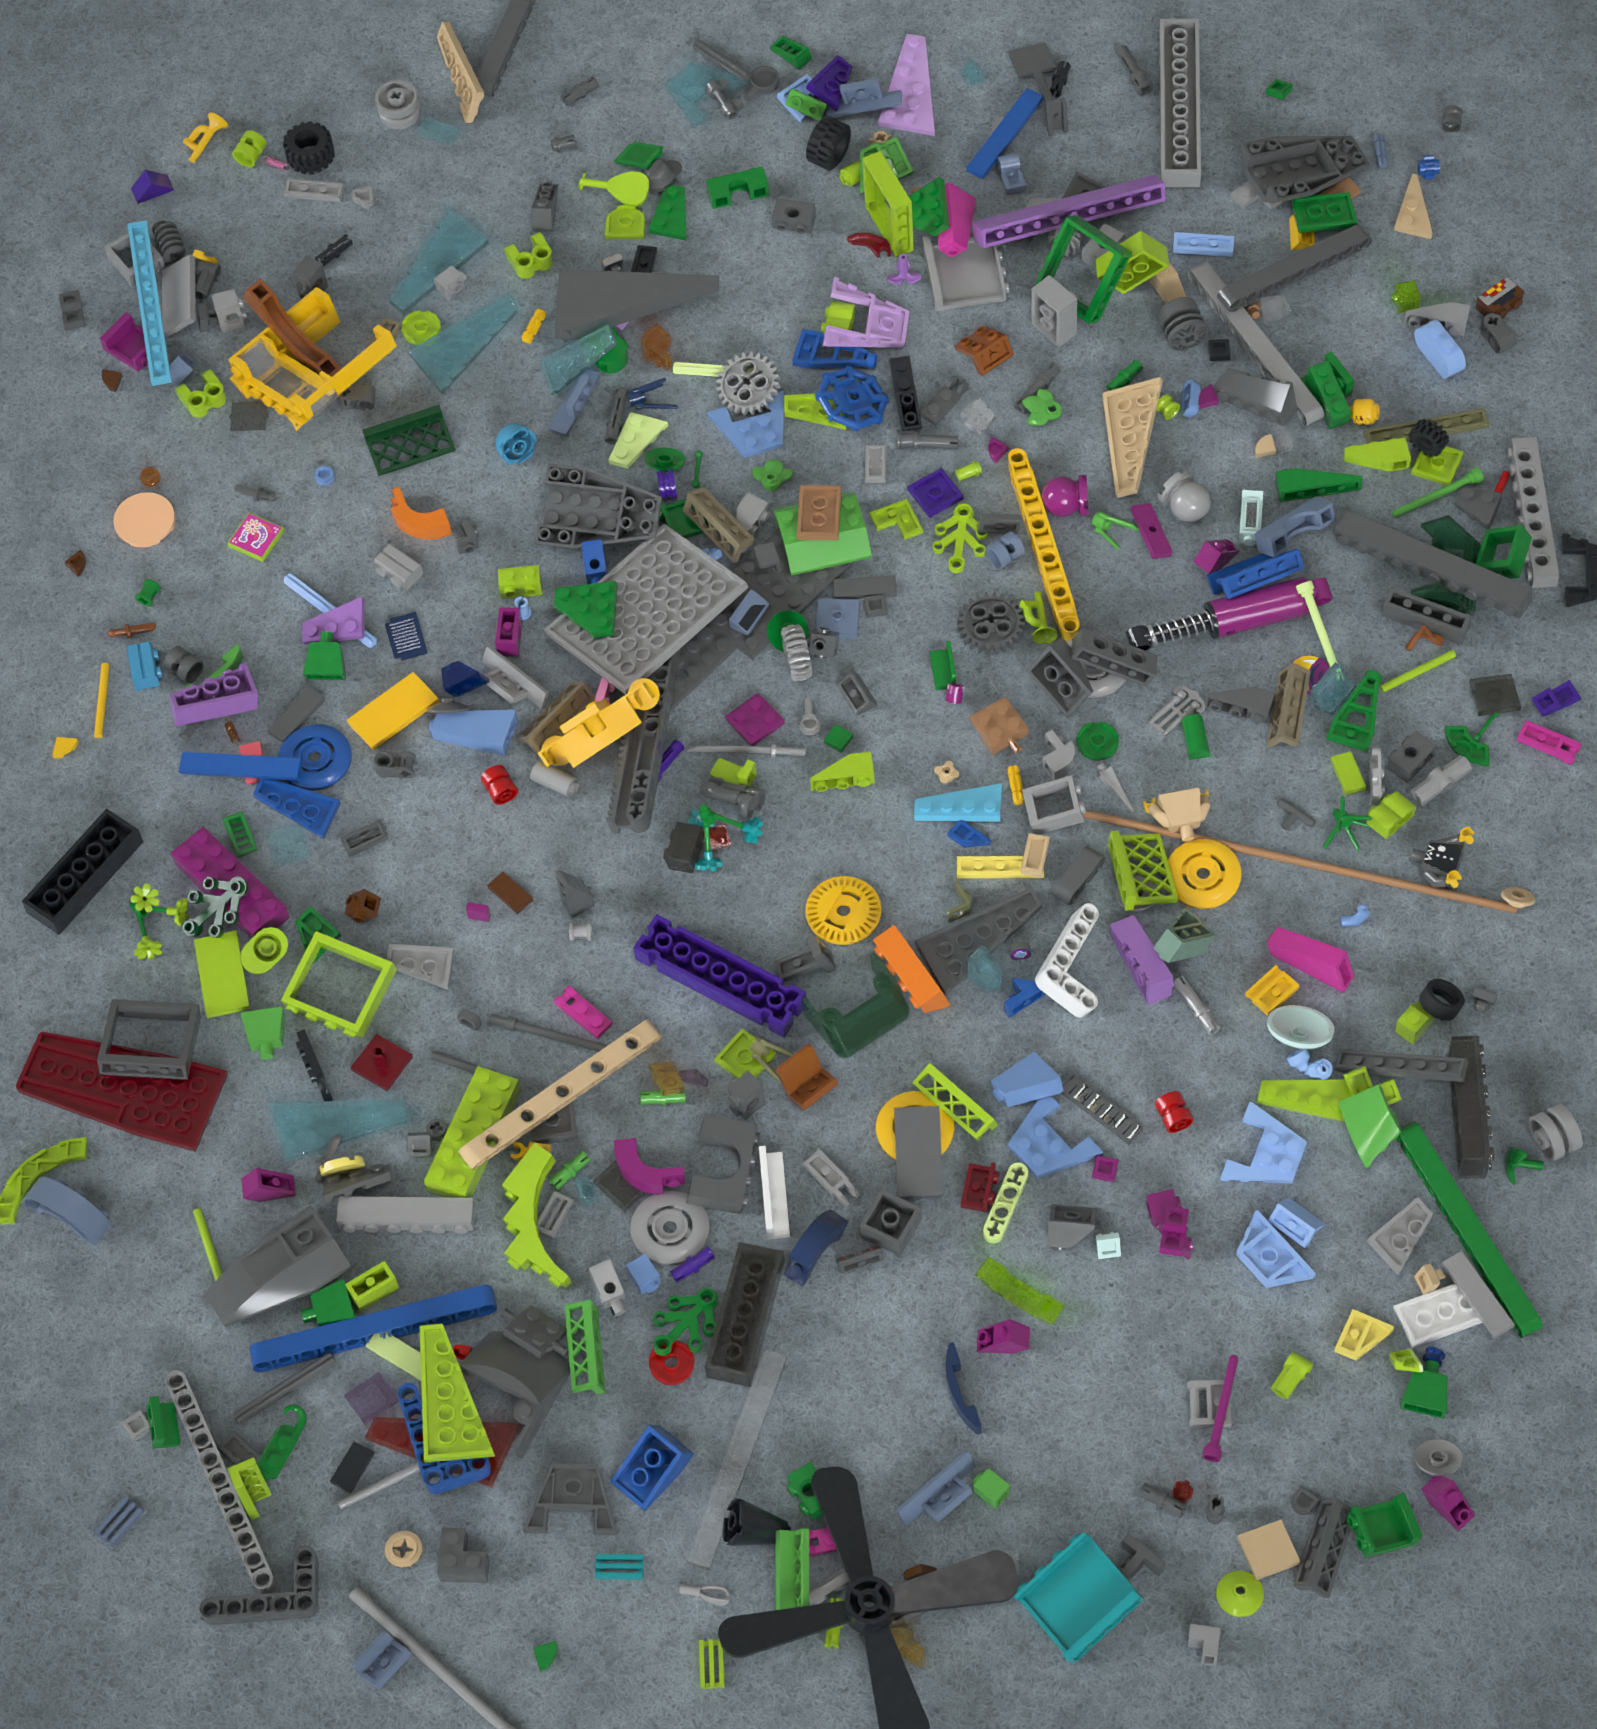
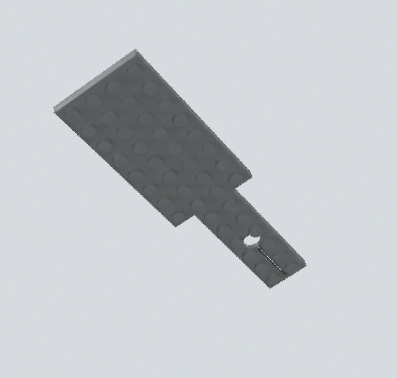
(781, 590)

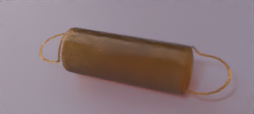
(231, 731)

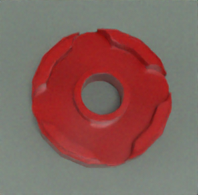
(676, 1374)

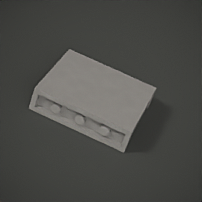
(965, 279)

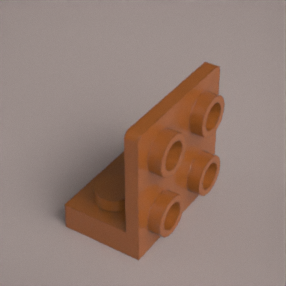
(986, 348)

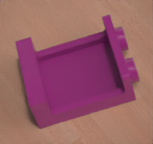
(126, 342)

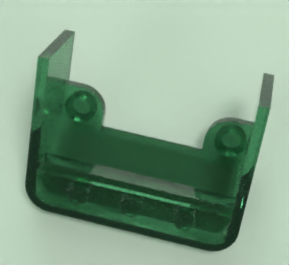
(1457, 541)
(865, 1023)

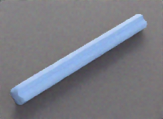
(321, 603)

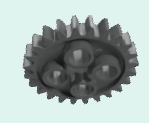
(991, 623)

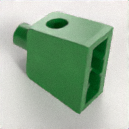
(325, 659)
(329, 1305)
(1427, 1392)

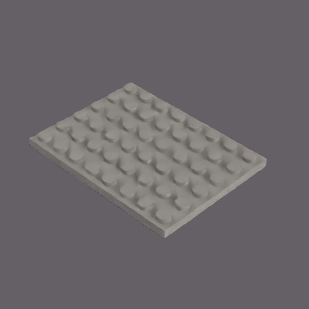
(663, 601)

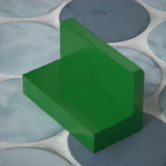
(943, 667)
(162, 1423)

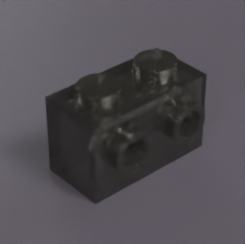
(684, 847)

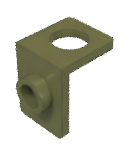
(965, 906)

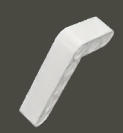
(1052, 975)

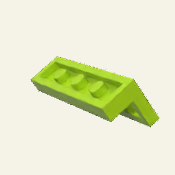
(960, 1096)
(244, 1485)

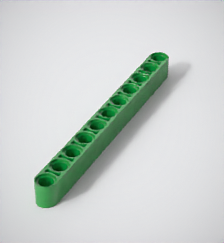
(1470, 1230)

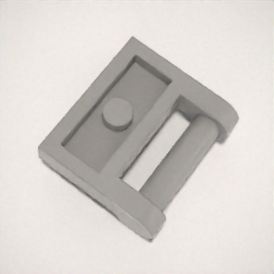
(1213, 1393)

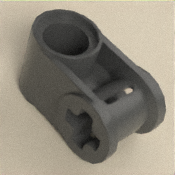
(1498, 333)
(358, 397)
(396, 764)

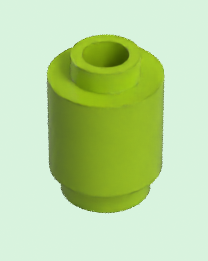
(850, 174)

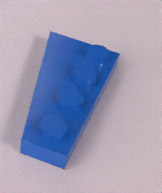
(298, 804)

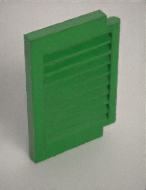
(639, 155)

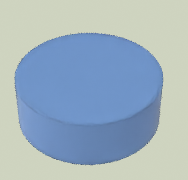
(324, 475)

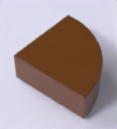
(111, 379)
(76, 563)
(917, 1571)

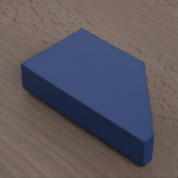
(967, 835)

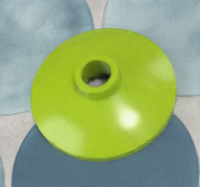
(1237, 1604)

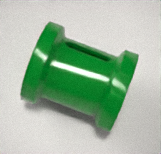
(148, 592)

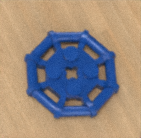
(848, 406)

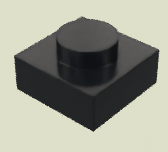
(1219, 350)

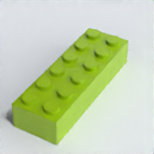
(485, 1102)

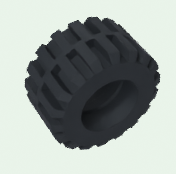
(828, 143)
(308, 159)

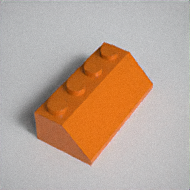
(910, 970)

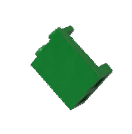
(676, 519)
(1384, 1526)

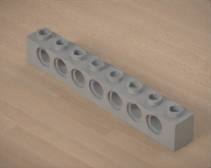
(1533, 485)

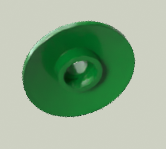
(664, 459)
(781, 620)

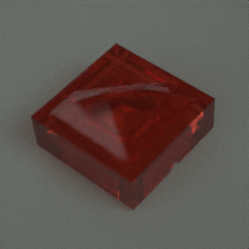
(719, 838)

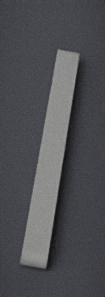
(1255, 342)
(224, 1491)

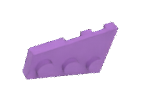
(345, 623)

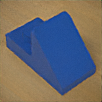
(1027, 994)

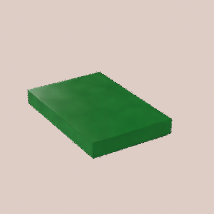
(1324, 212)

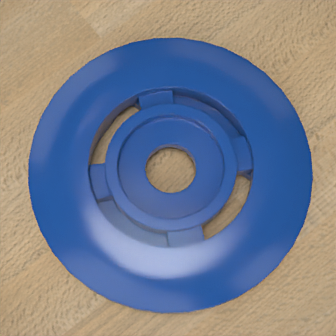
(329, 767)

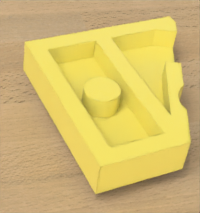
(1361, 1335)

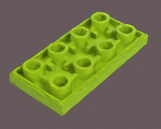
(221, 974)

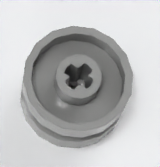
(397, 104)
(1555, 1132)

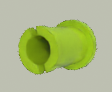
(968, 471)

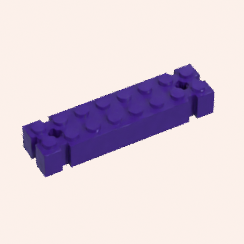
(720, 975)

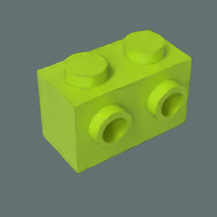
(520, 581)
(372, 1286)

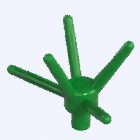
(1343, 821)

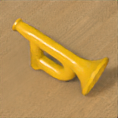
(215, 123)

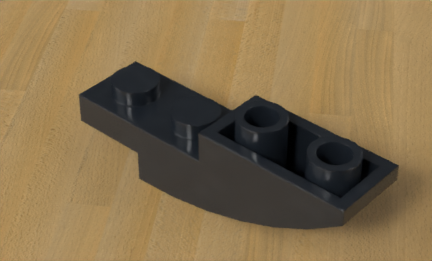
(905, 393)

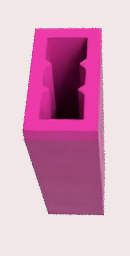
(960, 215)
(1312, 957)

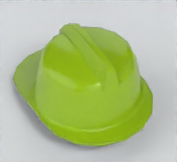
(264, 950)

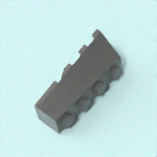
(1257, 395)

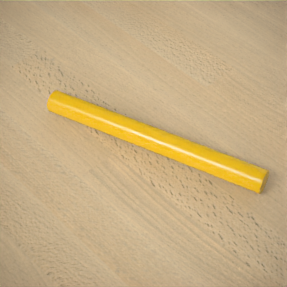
(101, 704)

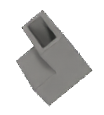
(1207, 1639)

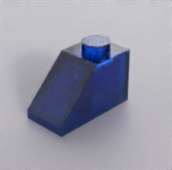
(461, 679)

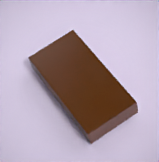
(510, 892)

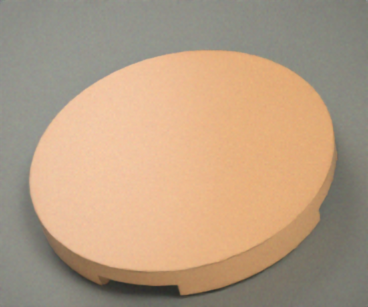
(144, 519)

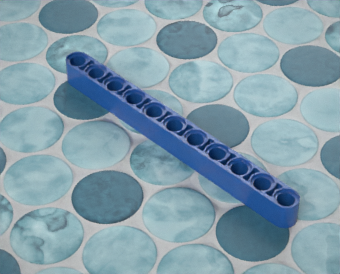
(359, 1330)

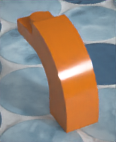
(416, 524)

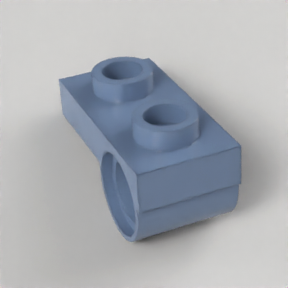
(1011, 173)

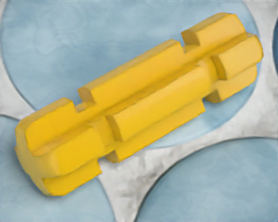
(533, 326)
(1016, 785)

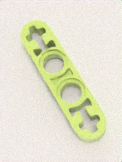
(1006, 1203)

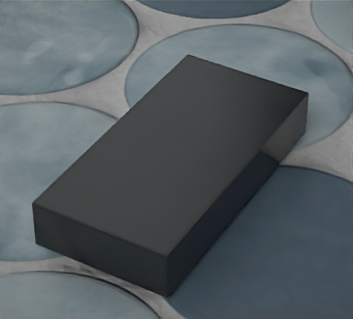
(352, 1467)

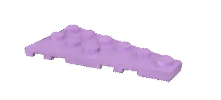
(913, 80)

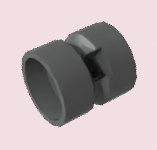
(183, 664)

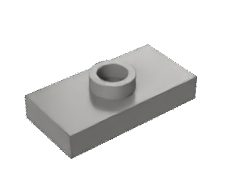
(875, 464)

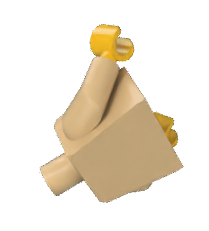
(1180, 811)

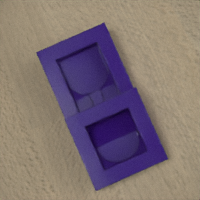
(1556, 699)

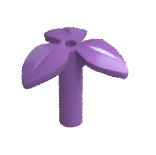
(903, 267)

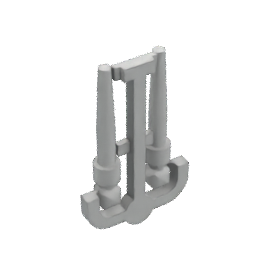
(1181, 692)

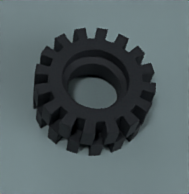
(1428, 437)

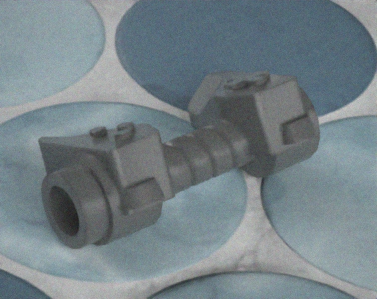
(727, 108)

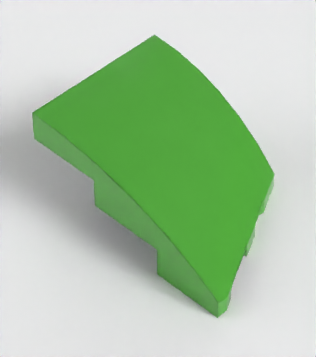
(894, 156)
(1370, 1123)

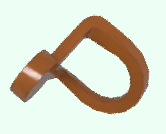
(1434, 638)

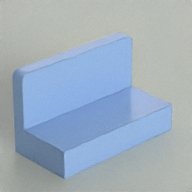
(1295, 1221)

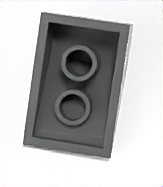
(1061, 677)

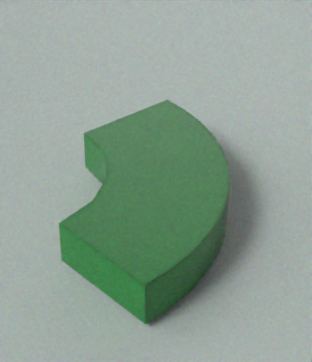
(1466, 746)

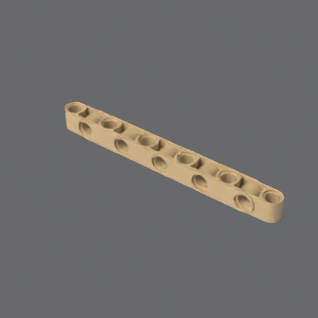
(549, 1102)

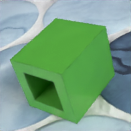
(991, 1488)

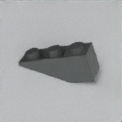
(544, 206)
(1244, 702)

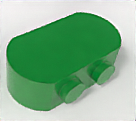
(614, 359)

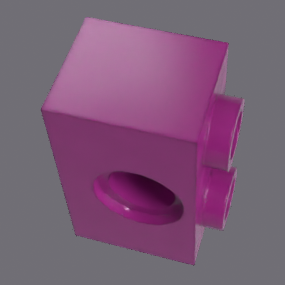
(508, 631)

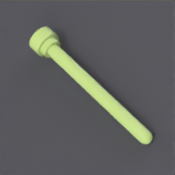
(1306, 591)

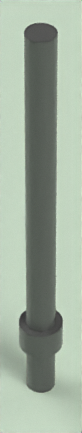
(512, 1023)

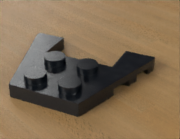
(1581, 595)

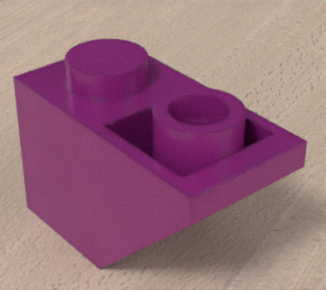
(1215, 555)
(1003, 1337)
(1448, 1501)

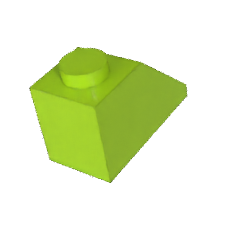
(1413, 1022)

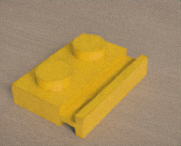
(1272, 990)

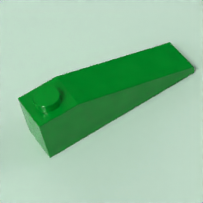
(1303, 483)

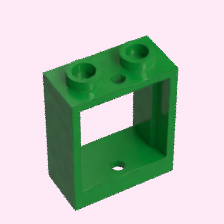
(1514, 564)

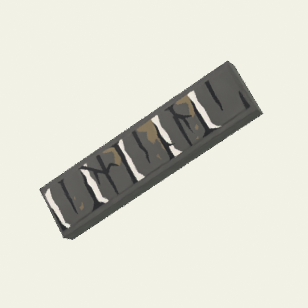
(1101, 1109)

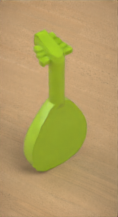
(628, 188)

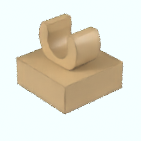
(1428, 1278)

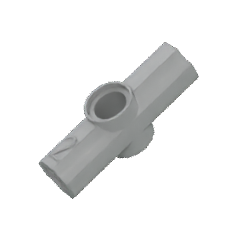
(1441, 780)

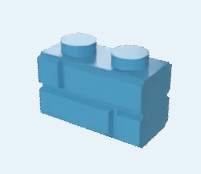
(143, 665)

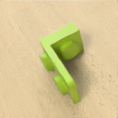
(733, 773)

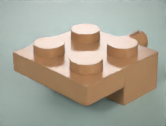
(1000, 726)

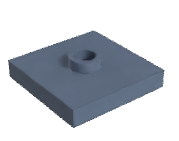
(839, 616)

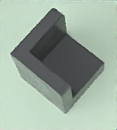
(767, 556)

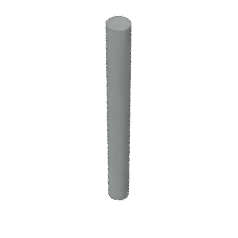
(378, 1486)

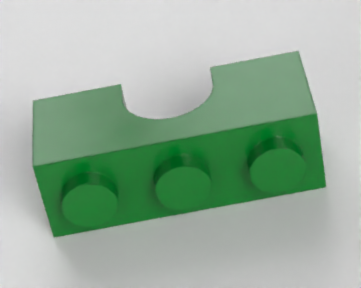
(751, 181)
(1323, 381)

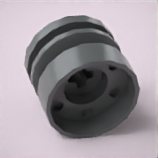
(1182, 323)

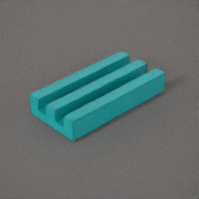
(619, 1566)

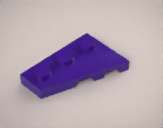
(828, 81)

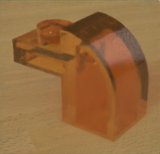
(653, 346)

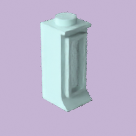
(1250, 516)

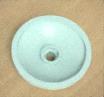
(1300, 1027)

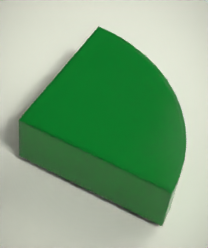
(545, 1655)

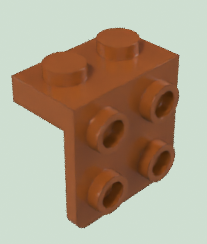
(805, 1078)

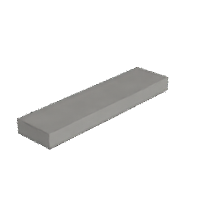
(1478, 1294)

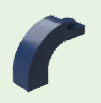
(818, 1236)

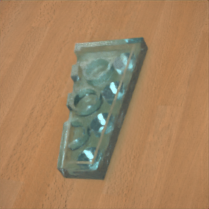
(571, 361)

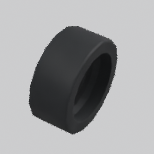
(1448, 992)

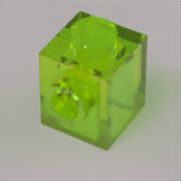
(1406, 296)

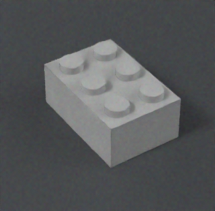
(1054, 310)

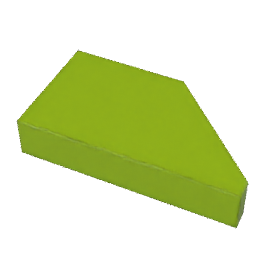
(1405, 1360)

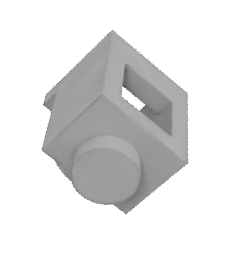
(449, 282)

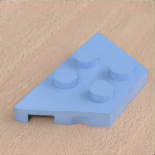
(1271, 1256)

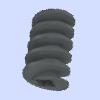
(168, 241)

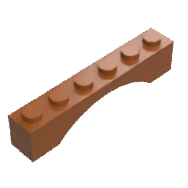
(269, 309)

